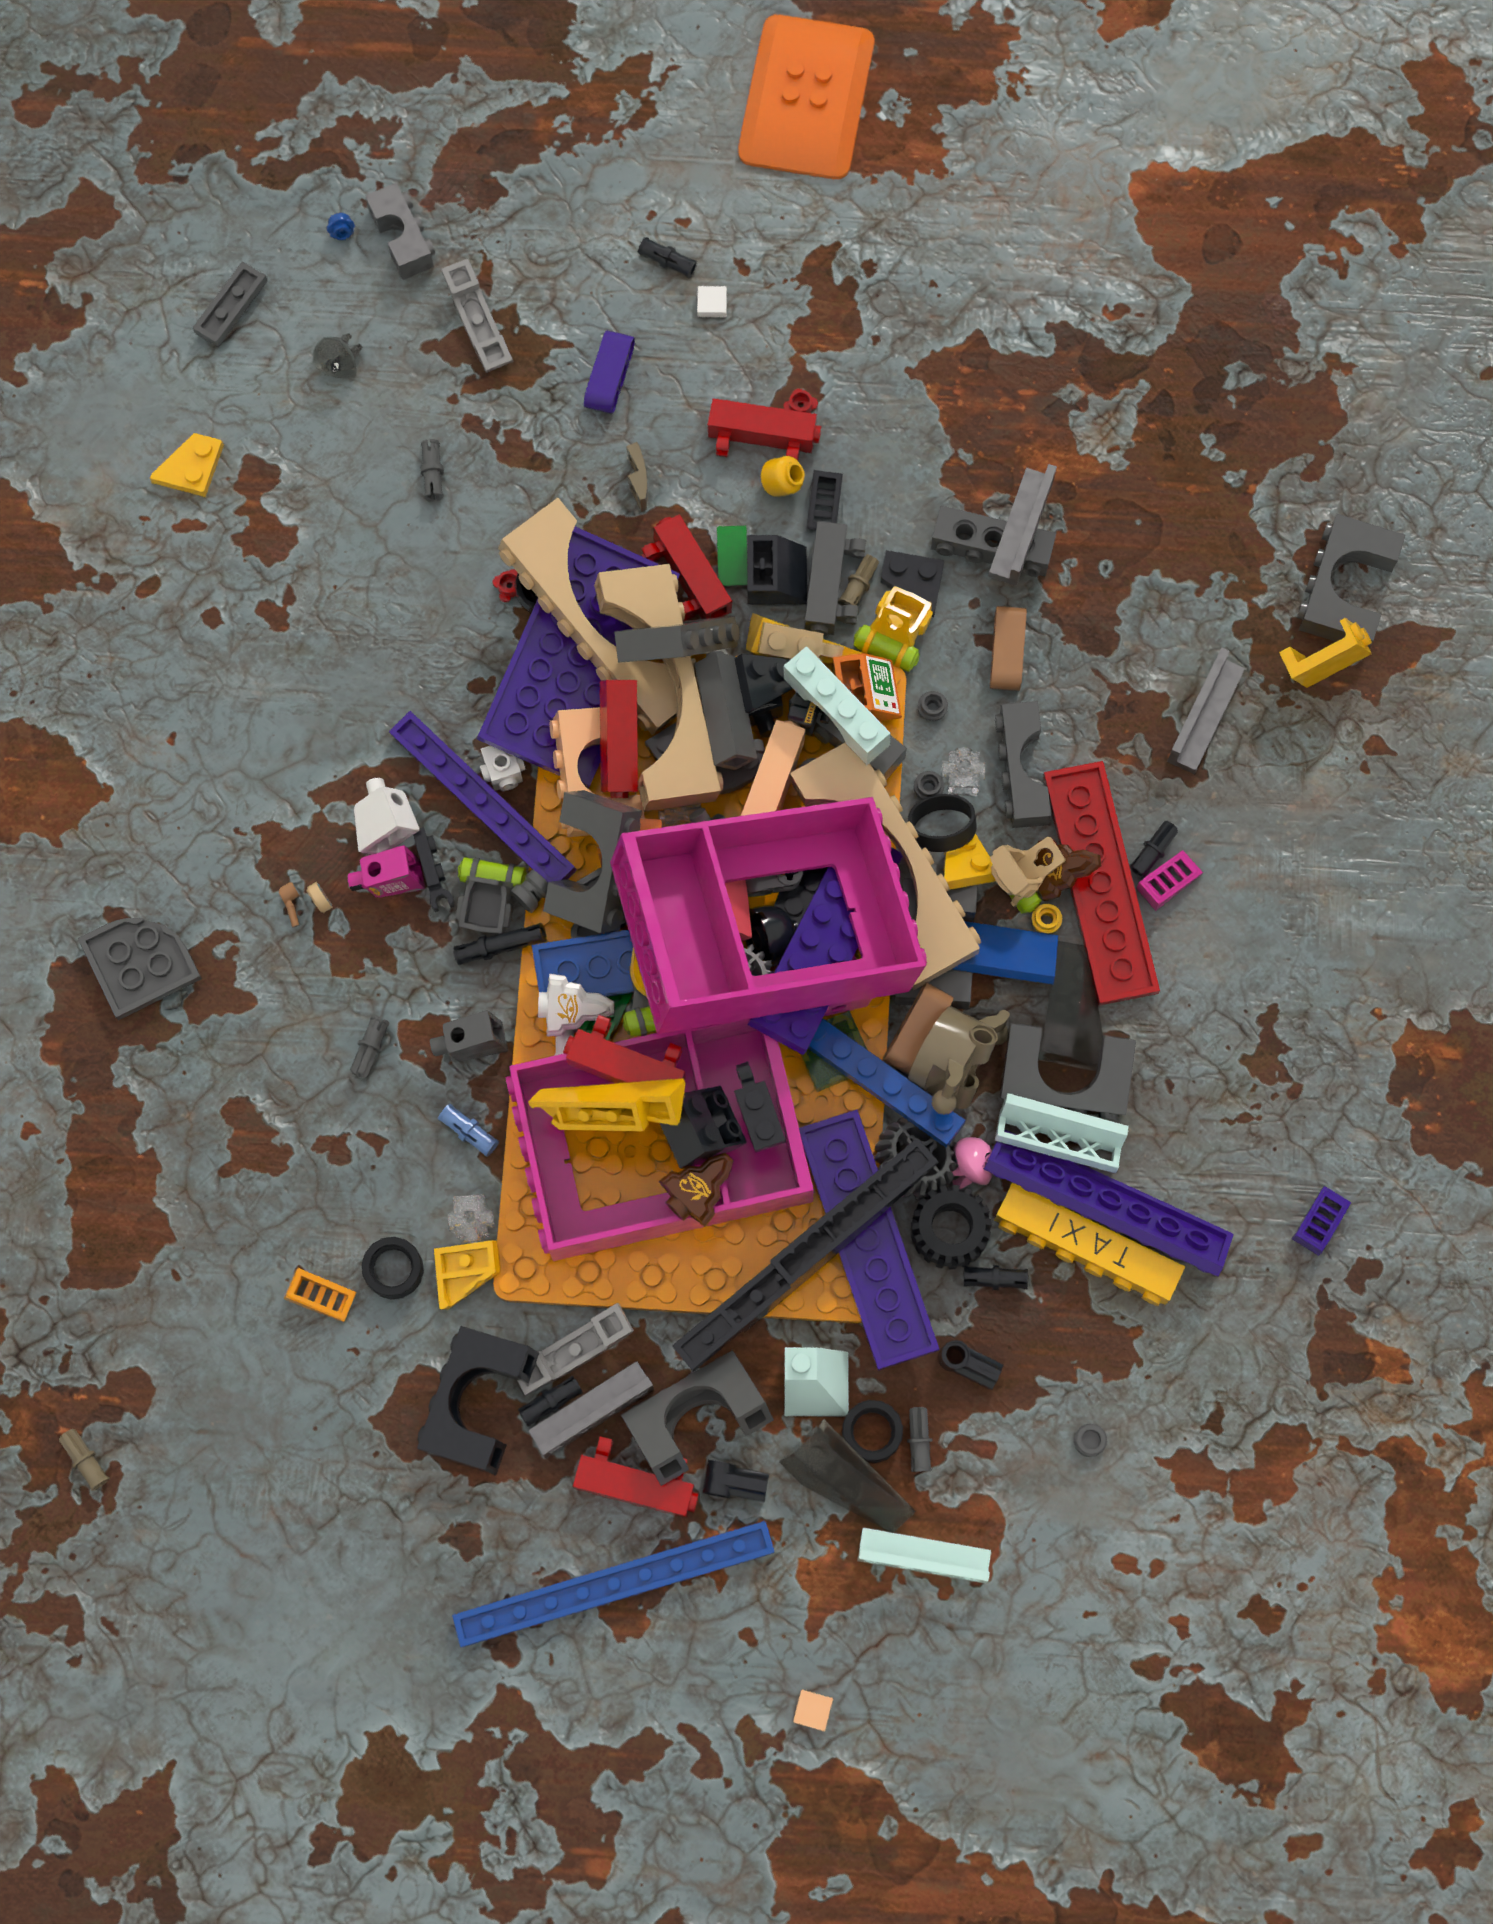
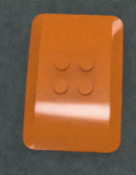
(806, 97)

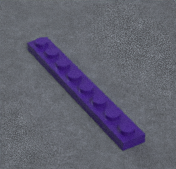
(481, 799)

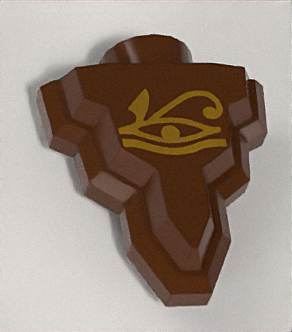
(1077, 865)
(697, 1188)

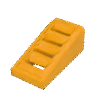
(324, 1284)

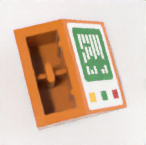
(871, 682)

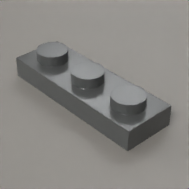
(230, 304)

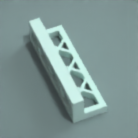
(1061, 1126)
(924, 1555)

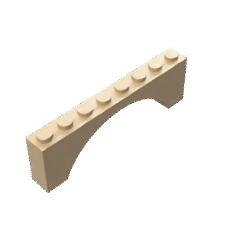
(541, 558)
(686, 769)
(940, 922)

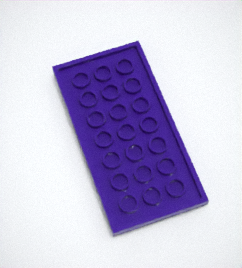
(548, 669)

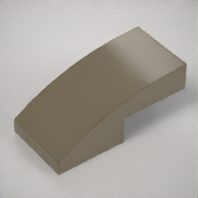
(638, 479)

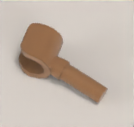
(289, 893)

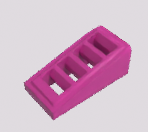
(1152, 895)

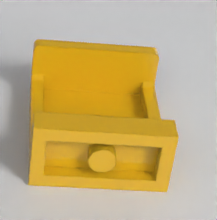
(1330, 659)

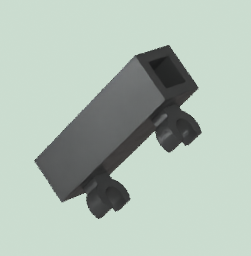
(825, 578)
(725, 713)

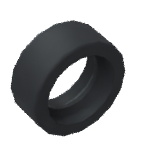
(382, 1246)
(892, 1417)

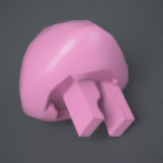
(971, 1160)

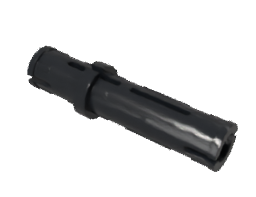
(487, 947)

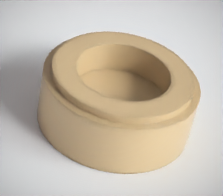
(319, 897)

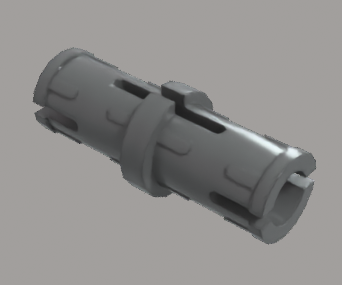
(432, 470)

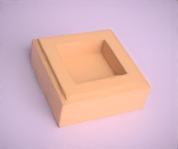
(813, 1710)

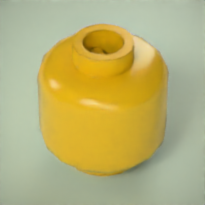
(782, 476)

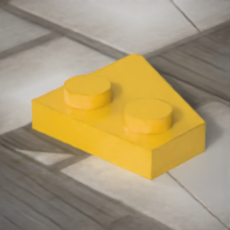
(190, 466)
(968, 865)
(464, 1269)

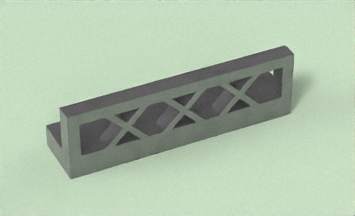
(1022, 525)
(1206, 713)
(591, 1409)

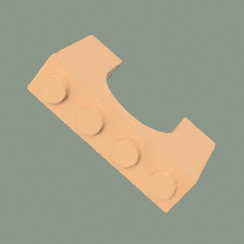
(573, 733)

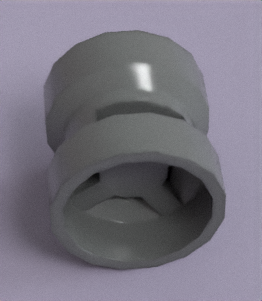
(530, 891)

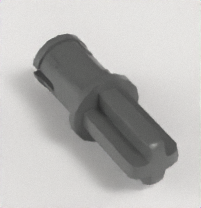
(369, 1046)
(919, 1440)

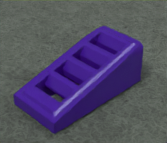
(1309, 1241)

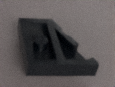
(913, 574)

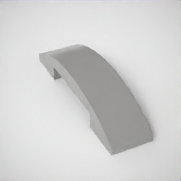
(476, 315)
(578, 1348)

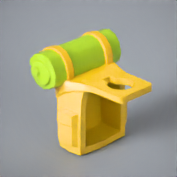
(897, 625)

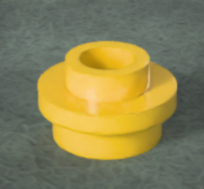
(1049, 910)

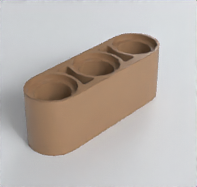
(1008, 648)
(916, 1026)

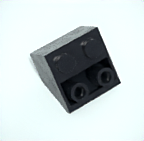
(776, 570)
(704, 1128)

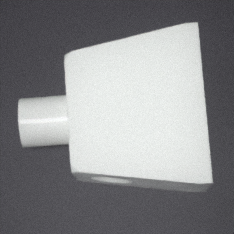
(383, 818)

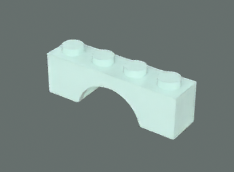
(854, 721)

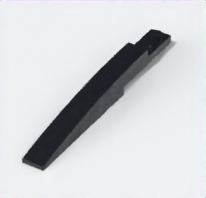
(806, 1255)

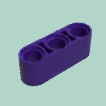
(609, 371)

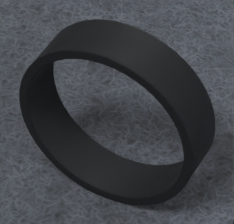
(944, 802)

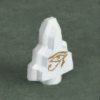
(569, 1005)

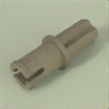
(859, 581)
(83, 1459)

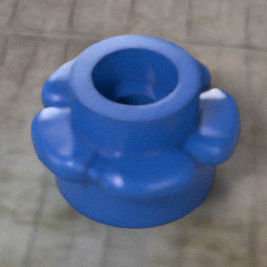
(340, 226)

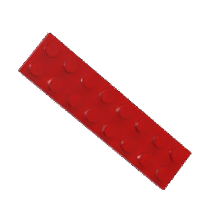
(1106, 898)

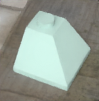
(816, 1382)

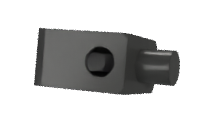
(471, 1037)

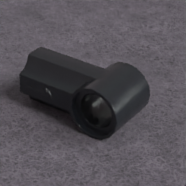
(972, 1366)
(726, 1481)

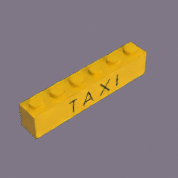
(1089, 1244)

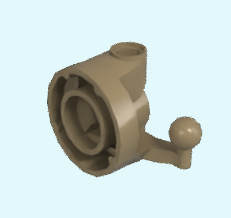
(952, 1055)

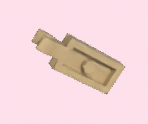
(789, 641)

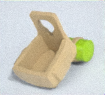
(1020, 876)

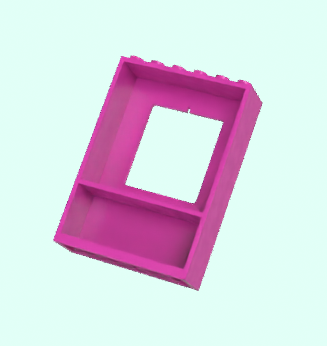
(688, 933)
(710, 1053)

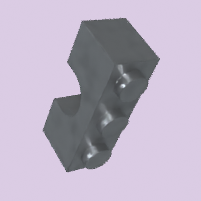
(392, 211)

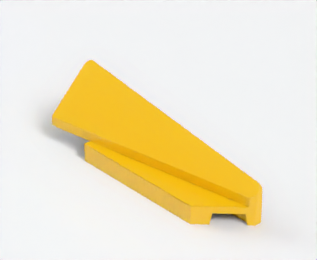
(613, 1105)

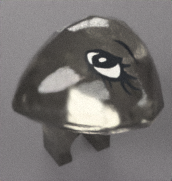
(335, 357)

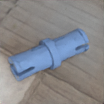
(468, 1130)

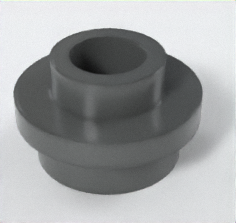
(936, 698)
(928, 777)

